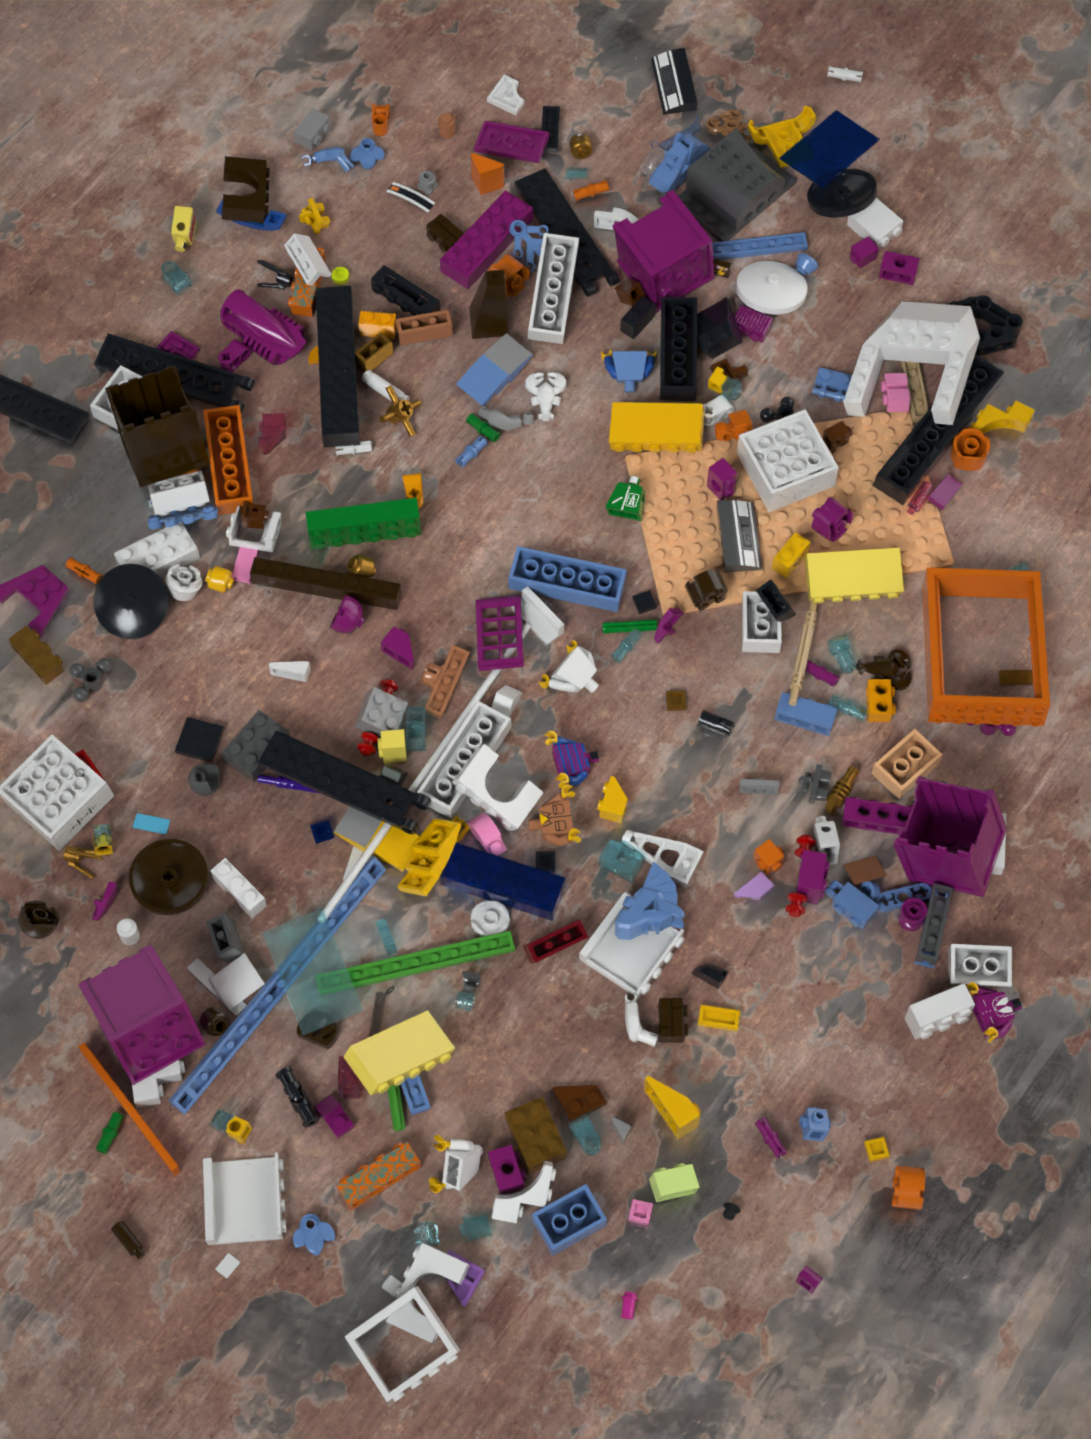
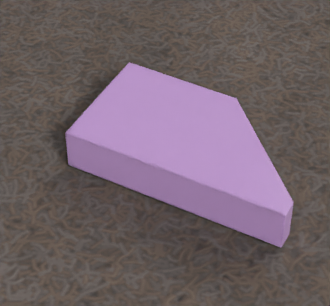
(755, 888)

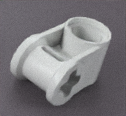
(717, 410)

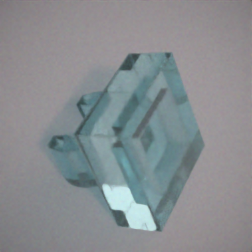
(428, 1233)

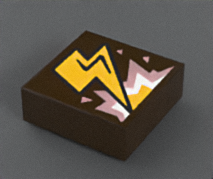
(722, 268)

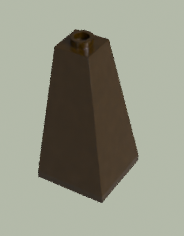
(488, 307)

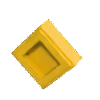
(876, 1149)

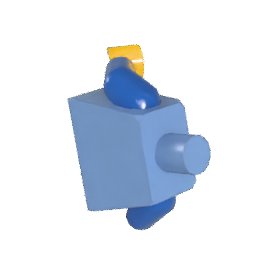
(629, 366)

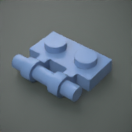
(831, 380)

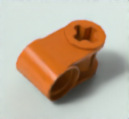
(380, 119)

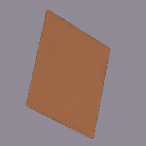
(865, 870)

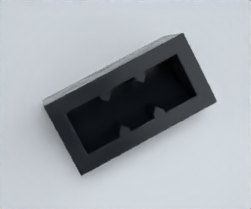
(775, 601)

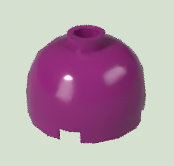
(348, 616)

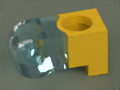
(725, 385)
(102, 837)
(231, 1126)

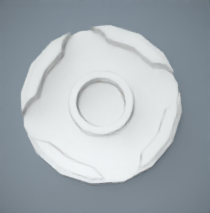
(489, 918)

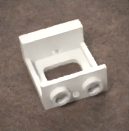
(268, 538)

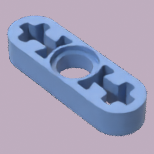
(887, 895)

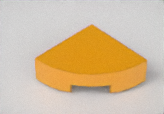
(313, 356)

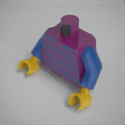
(570, 759)

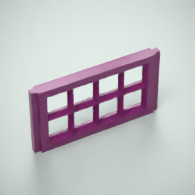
(501, 663)

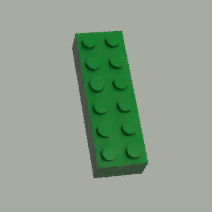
(363, 523)

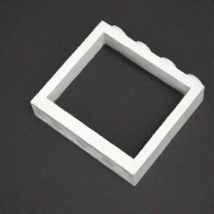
(431, 1369)

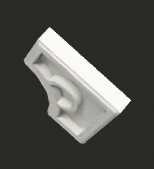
(506, 96)

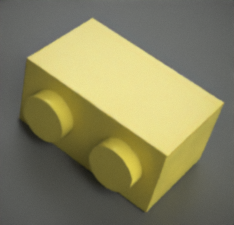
(392, 746)

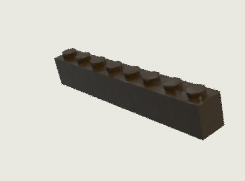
(325, 583)

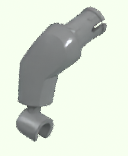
(503, 422)

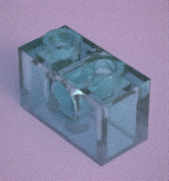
(415, 729)
(626, 870)

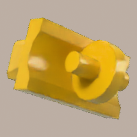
(312, 216)

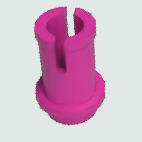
(628, 1305)

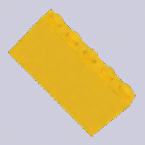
(656, 427)

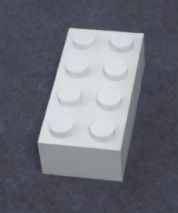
(161, 550)

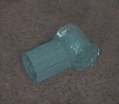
(841, 649)

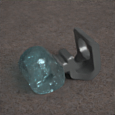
(466, 998)

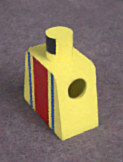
(183, 227)

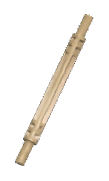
(803, 652)

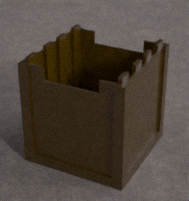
(157, 426)

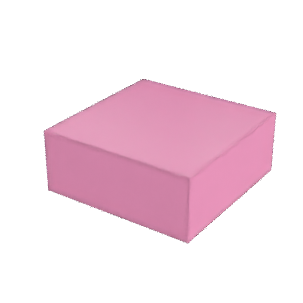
(640, 1212)

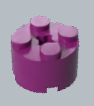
(831, 519)

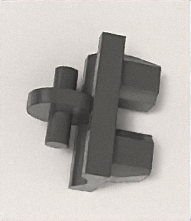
(820, 776)

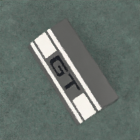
(738, 536)

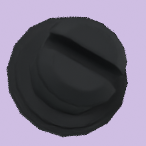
(730, 1210)

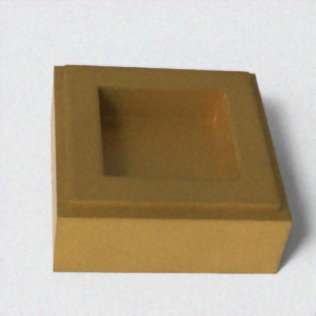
(675, 700)

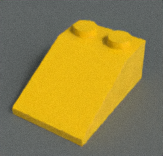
(675, 1108)

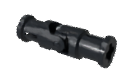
(297, 1095)

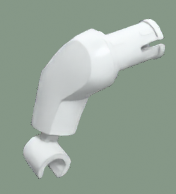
(633, 1025)

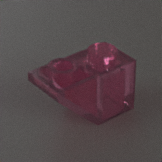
(273, 431)

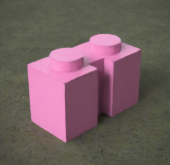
(896, 392)

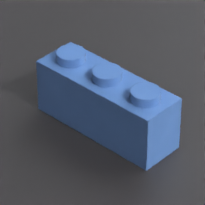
(806, 714)

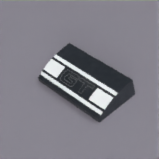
(674, 82)

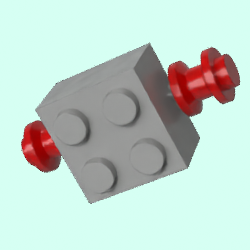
(379, 713)

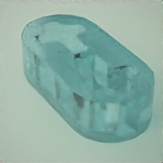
(386, 937)

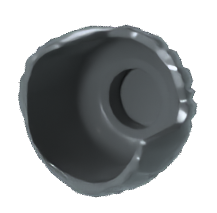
(204, 779)

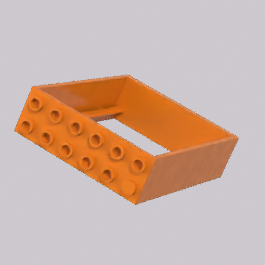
(984, 709)

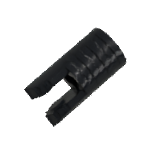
(715, 723)

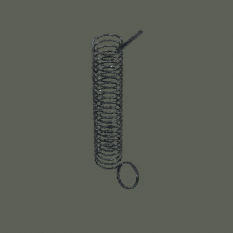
(380, 1011)

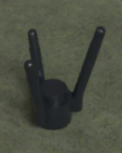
(283, 277)

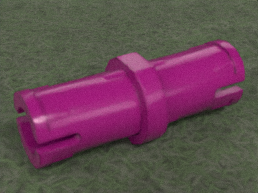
(821, 673)
(771, 1138)

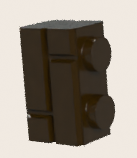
(443, 232)
(672, 1020)

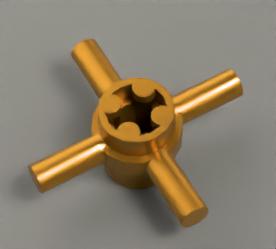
(400, 411)

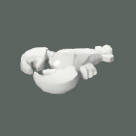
(545, 393)

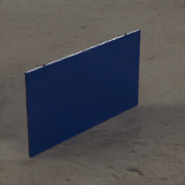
(829, 149)

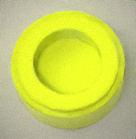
(340, 275)

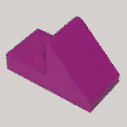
(334, 1116)

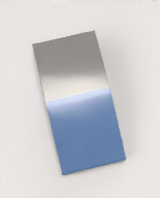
(494, 369)

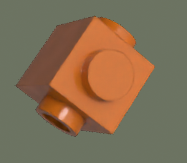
(769, 857)

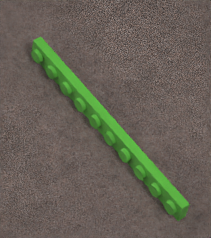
(431, 959)

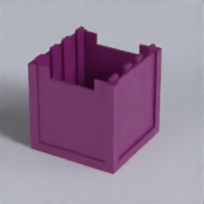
(665, 251)
(951, 836)
(142, 1014)

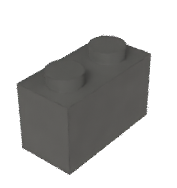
(225, 938)

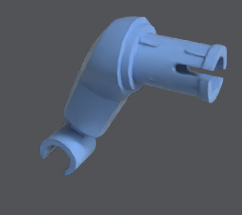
(331, 154)

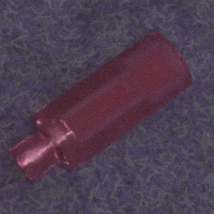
(920, 497)

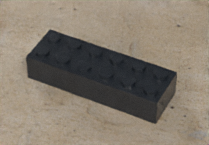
(678, 348)

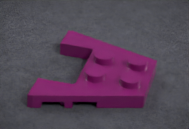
(41, 590)

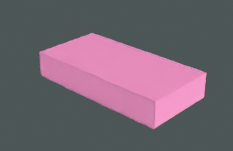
(243, 564)

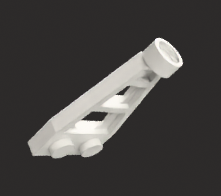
(684, 866)

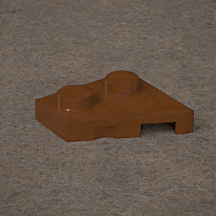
(579, 1099)

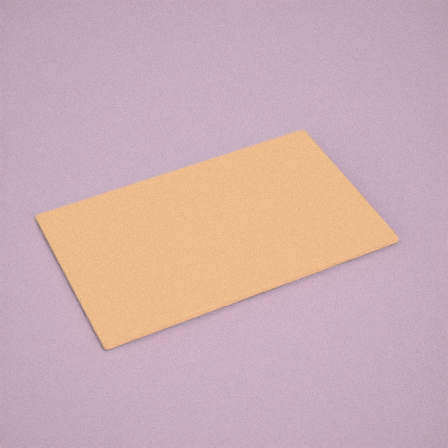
(684, 527)

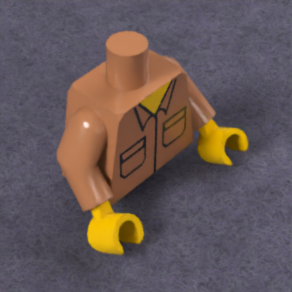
(556, 819)

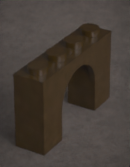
(249, 207)

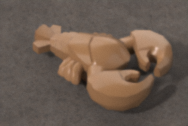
(732, 119)

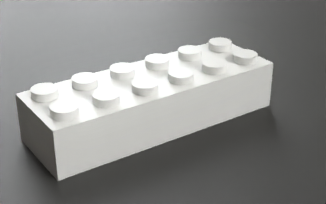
(553, 288)
(480, 727)

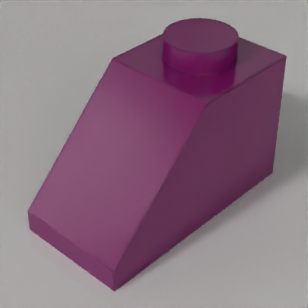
(398, 646)

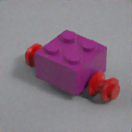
(811, 876)

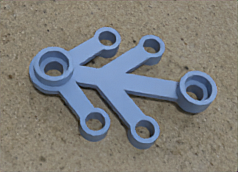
(533, 244)
(194, 513)

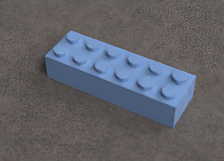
(567, 579)

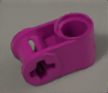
(233, 355)

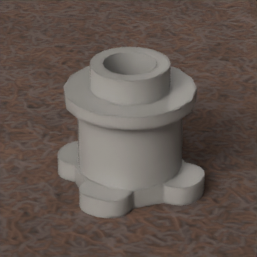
(427, 182)

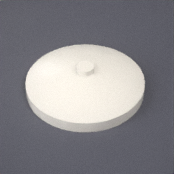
(771, 287)

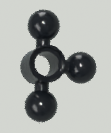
(784, 410)

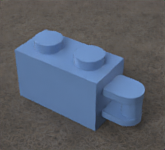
(852, 903)

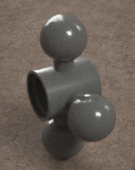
(77, 671)

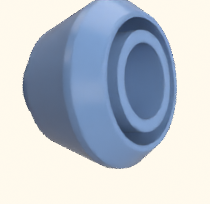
(805, 264)

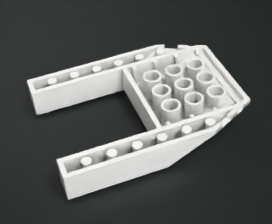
(920, 335)

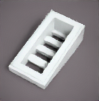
(292, 670)

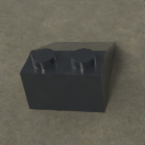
(718, 329)

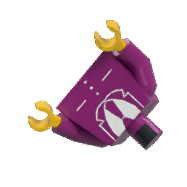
(993, 1011)

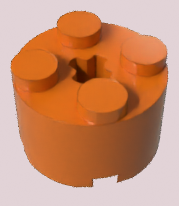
(514, 274)
(970, 450)
(908, 1187)

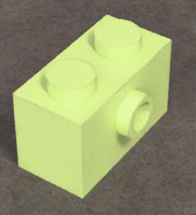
(674, 1182)

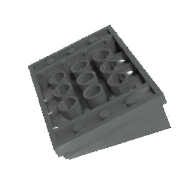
(732, 186)

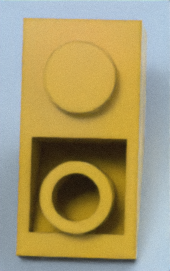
(614, 802)

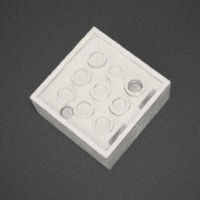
(787, 460)
(55, 792)

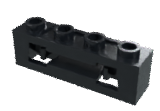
(404, 294)

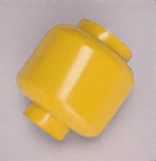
(219, 579)

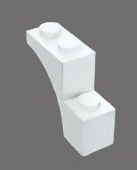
(149, 1091)
(508, 1206)

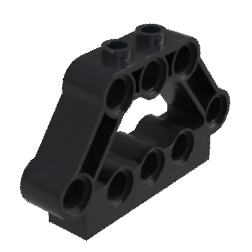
(1001, 323)

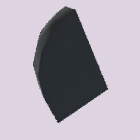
(711, 974)

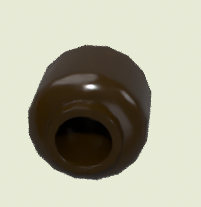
(214, 1021)

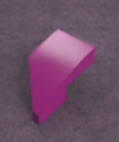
(666, 623)
(104, 905)

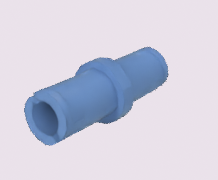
(471, 451)

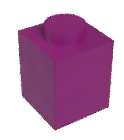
(863, 252)

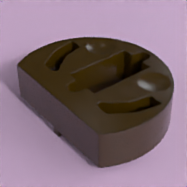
(323, 1039)

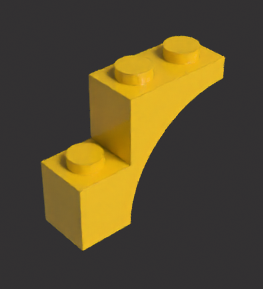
(1015, 417)

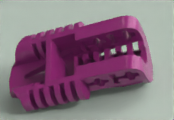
(262, 330)

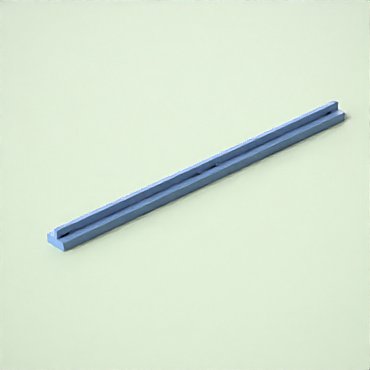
(264, 1002)

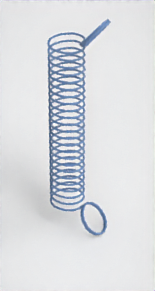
(697, 130)

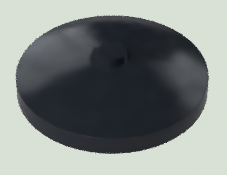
(844, 195)
(131, 601)

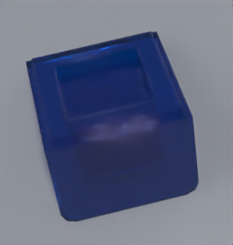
(321, 830)

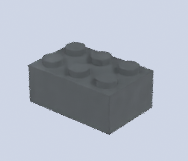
(250, 744)

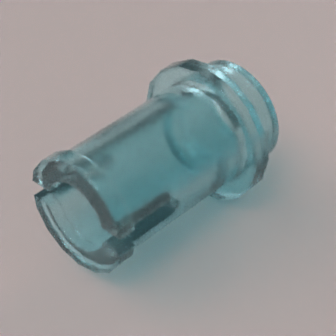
(576, 173)
(1022, 566)

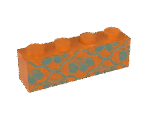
(304, 295)
(378, 1175)

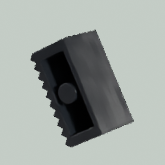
(637, 317)

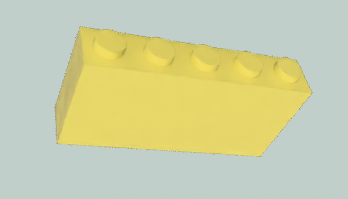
(854, 575)
(399, 1053)

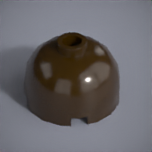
(37, 919)

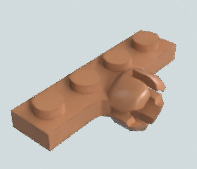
(443, 680)

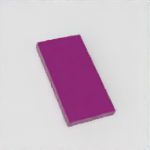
(511, 142)

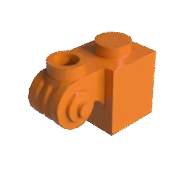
(738, 424)

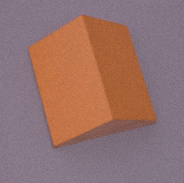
(487, 174)

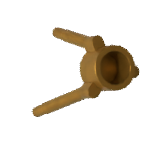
(76, 854)

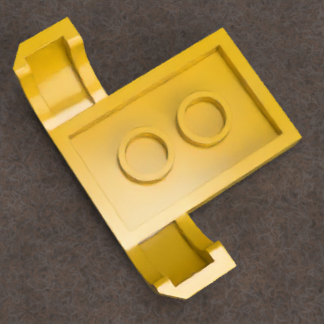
(783, 134)

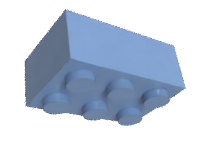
(569, 1219)

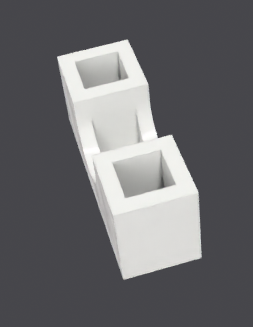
(243, 891)

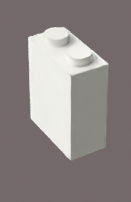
(876, 223)

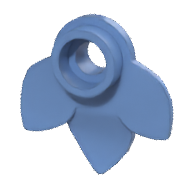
(365, 155)
(313, 1237)

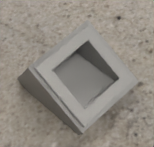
(621, 1128)

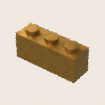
(36, 654)

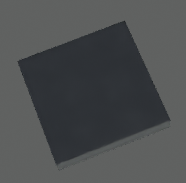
(199, 739)

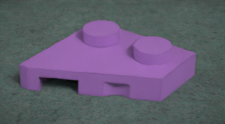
(472, 1279)

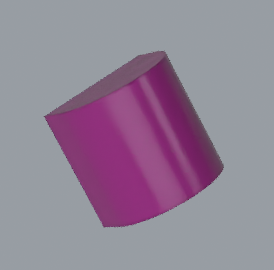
(809, 1279)

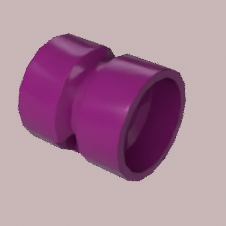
(912, 914)

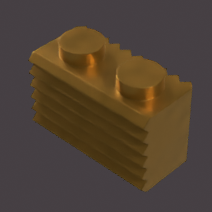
(373, 352)

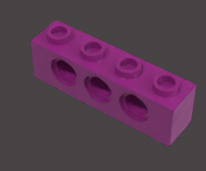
(872, 820)

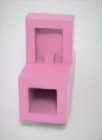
(487, 834)

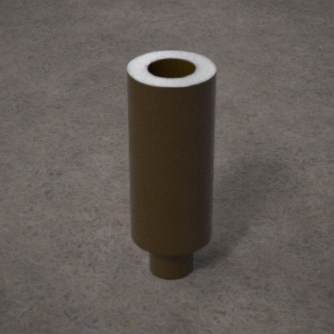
(128, 1239)

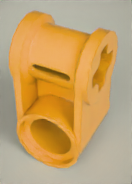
(413, 487)

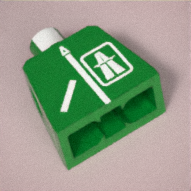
(627, 500)

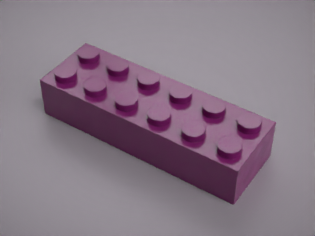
(485, 240)

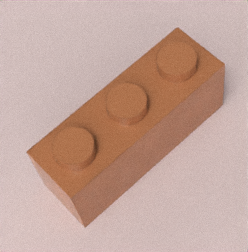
(424, 327)

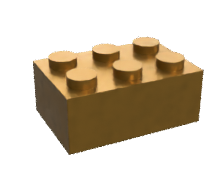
(535, 1134)

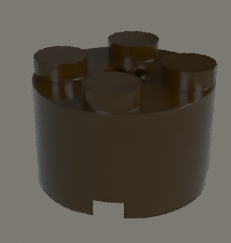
(707, 589)

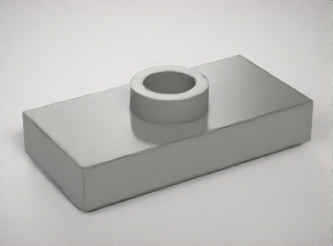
(759, 786)

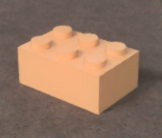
(905, 762)

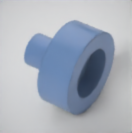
(870, 889)

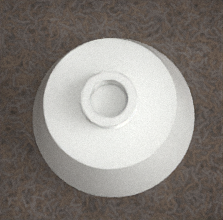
(183, 582)

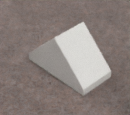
(506, 700)

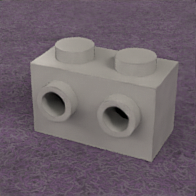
(312, 129)

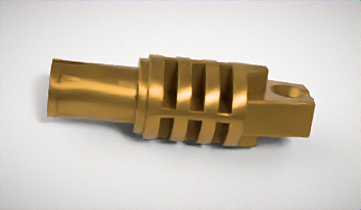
(841, 791)

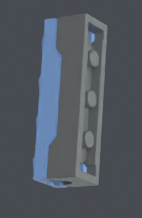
(933, 926)

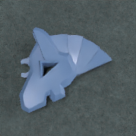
(673, 168)
(650, 908)

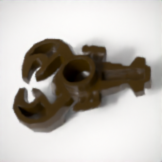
(888, 668)

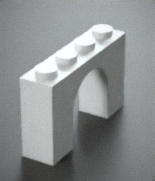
(472, 783)
(426, 1262)

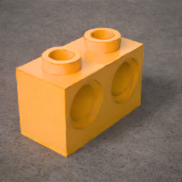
(875, 700)

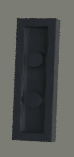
(550, 123)

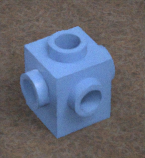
(815, 1124)

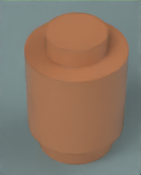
(446, 125)

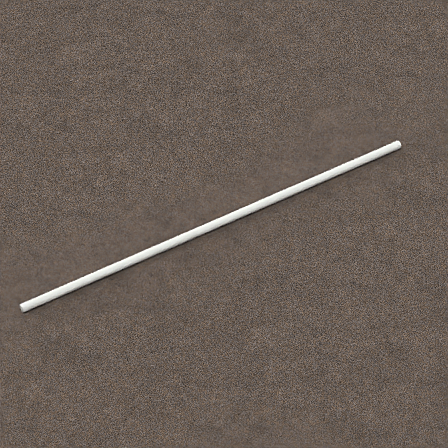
(419, 780)

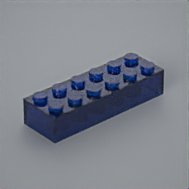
(503, 881)

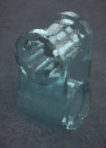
(177, 278)
(584, 1132)

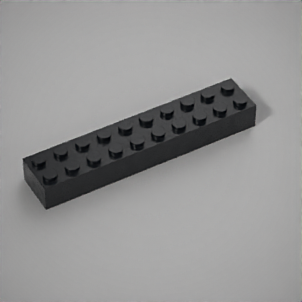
(337, 366)
(930, 440)

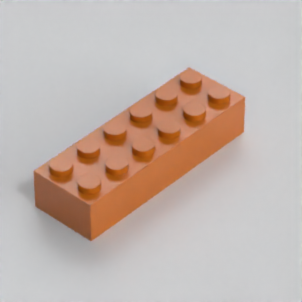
(228, 458)

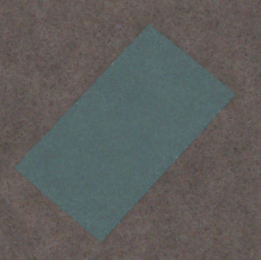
(312, 971)

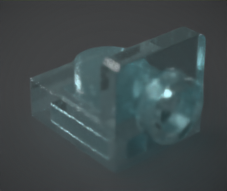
(475, 1228)

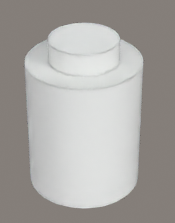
(128, 931)

